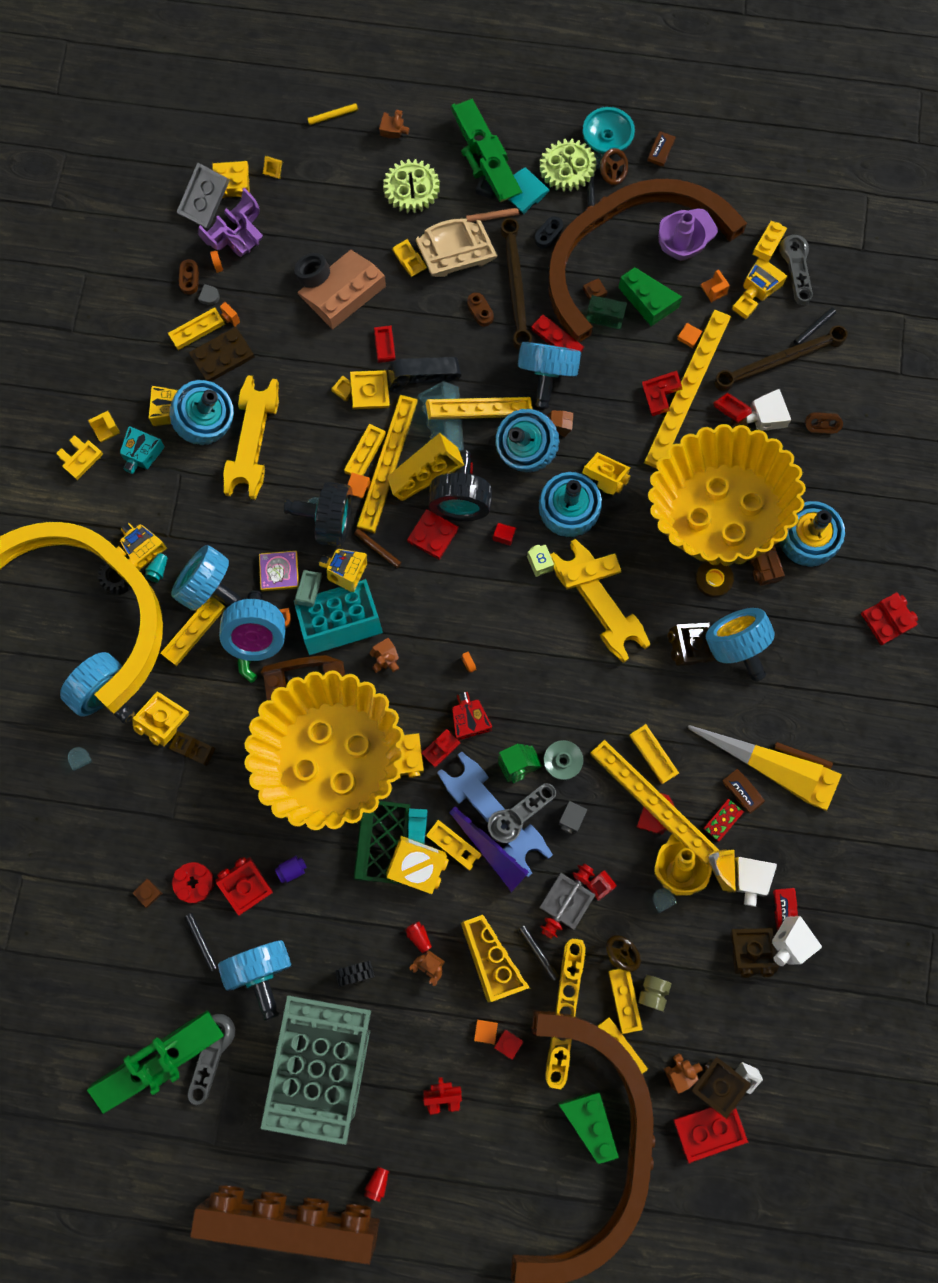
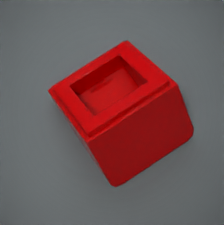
(504, 534)
(601, 885)

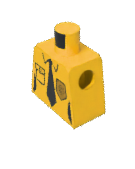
(160, 405)

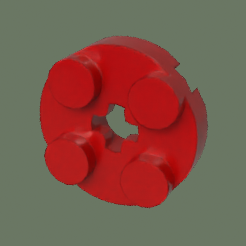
(201, 890)

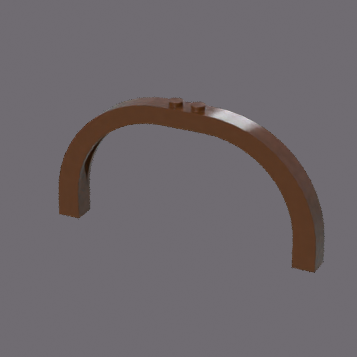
(646, 191)
(607, 1242)

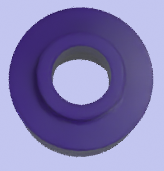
(291, 869)

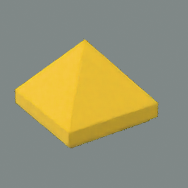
(272, 167)

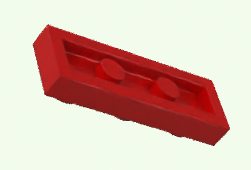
(554, 334)

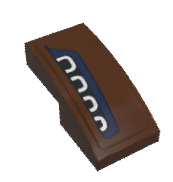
(661, 149)
(743, 791)

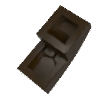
(192, 748)

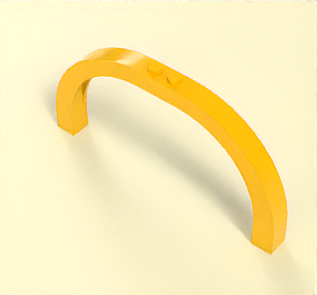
(146, 650)

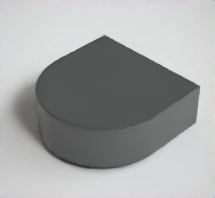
(209, 295)

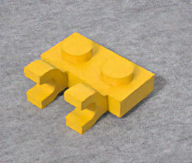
(82, 459)

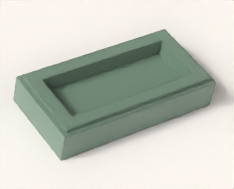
(308, 588)

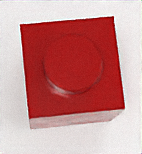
(508, 1044)

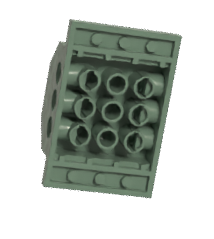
(317, 1070)

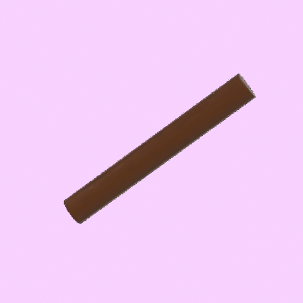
(376, 547)
(802, 755)

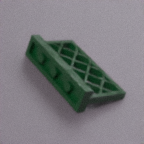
(364, 840)

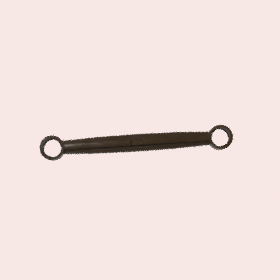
(515, 281)
(781, 358)

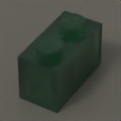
(606, 312)

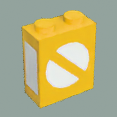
(417, 865)

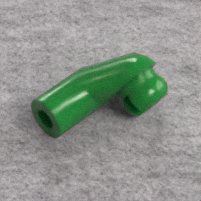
(243, 667)

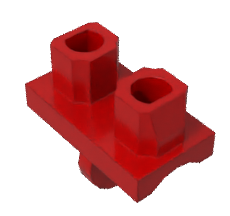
(441, 748)
(441, 1094)

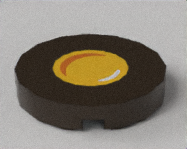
(714, 579)

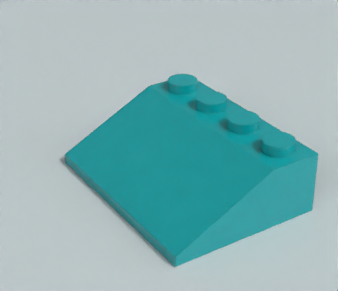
(338, 618)

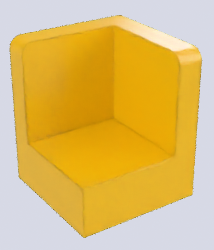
(104, 426)

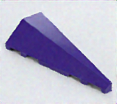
(502, 863)

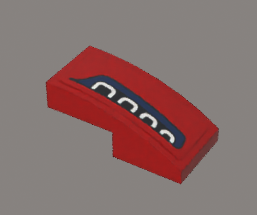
(785, 905)

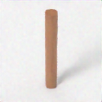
(492, 215)

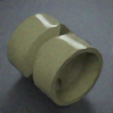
(654, 993)

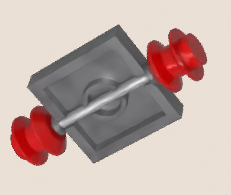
(567, 901)

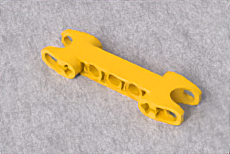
(245, 466)
(617, 626)
(573, 980)

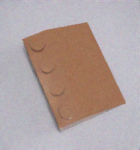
(348, 287)

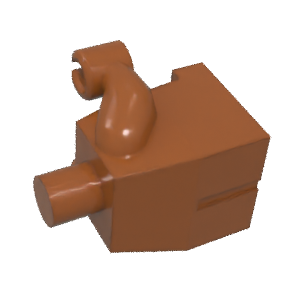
(393, 126)
(563, 421)
(386, 656)
(431, 964)
(683, 1074)

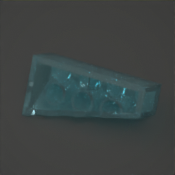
(447, 427)

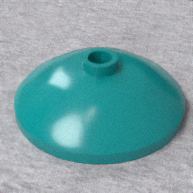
(608, 123)

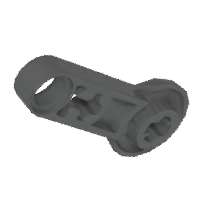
(797, 265)
(518, 815)
(210, 1058)

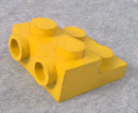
(238, 175)
(608, 472)
(159, 719)
(412, 763)

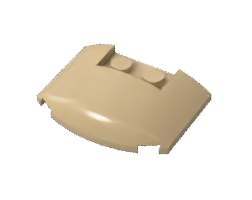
(455, 246)

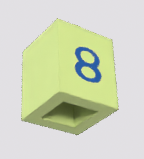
(540, 560)

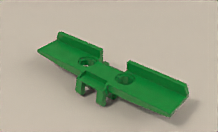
(490, 148)
(187, 1039)

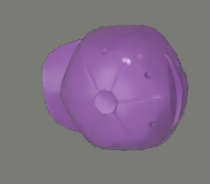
(686, 233)

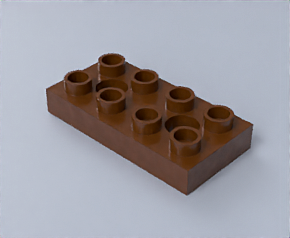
(286, 1228)

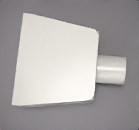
(769, 412)
(753, 878)
(794, 942)

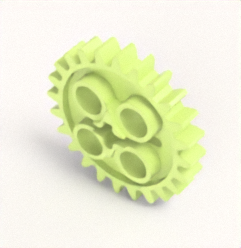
(569, 160)
(427, 183)

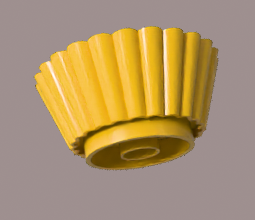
(726, 494)
(324, 750)

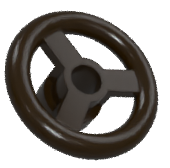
(620, 956)

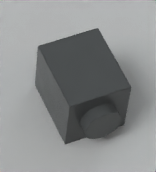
(572, 818)

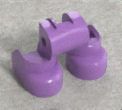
(244, 236)

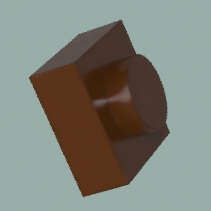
(595, 288)
(147, 893)

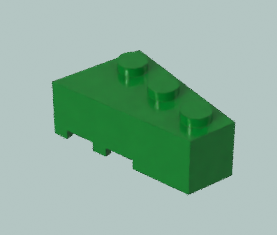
(648, 296)
(518, 762)
(591, 1123)

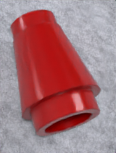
(418, 935)
(376, 1186)

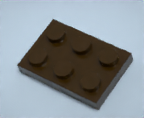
(221, 354)

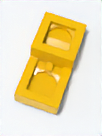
(409, 258)

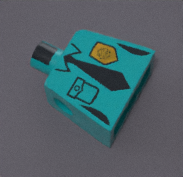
(140, 449)

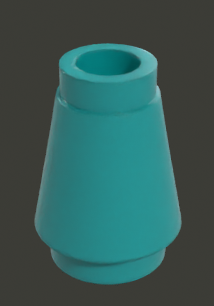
(156, 568)

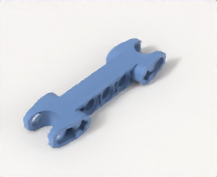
(471, 786)

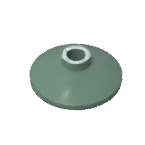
(565, 750)

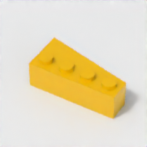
(418, 471)
(493, 965)

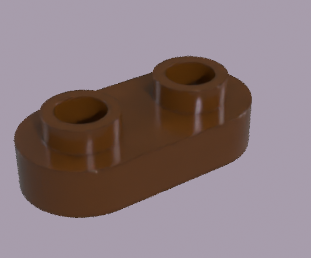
(188, 278)
(479, 308)
(822, 424)

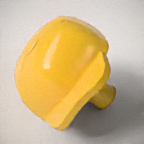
(680, 869)

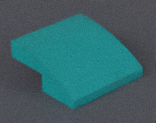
(532, 190)

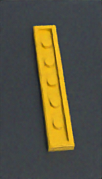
(475, 407)

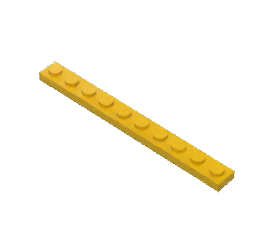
(690, 385)

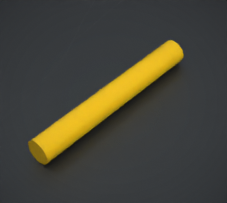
(332, 114)

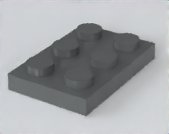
(203, 195)

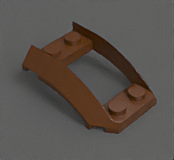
(275, 677)

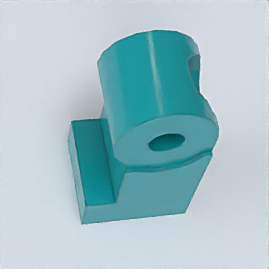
(417, 824)

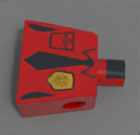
(469, 718)

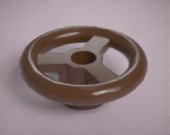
(611, 167)

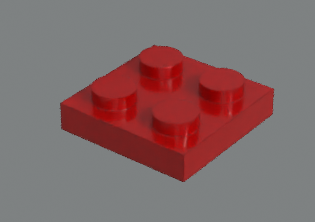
(433, 534)

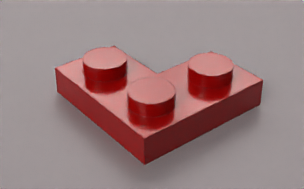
(657, 388)

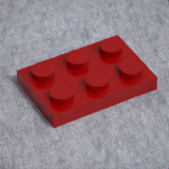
(709, 1133)

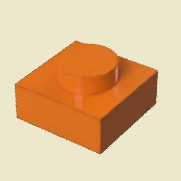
(229, 314)

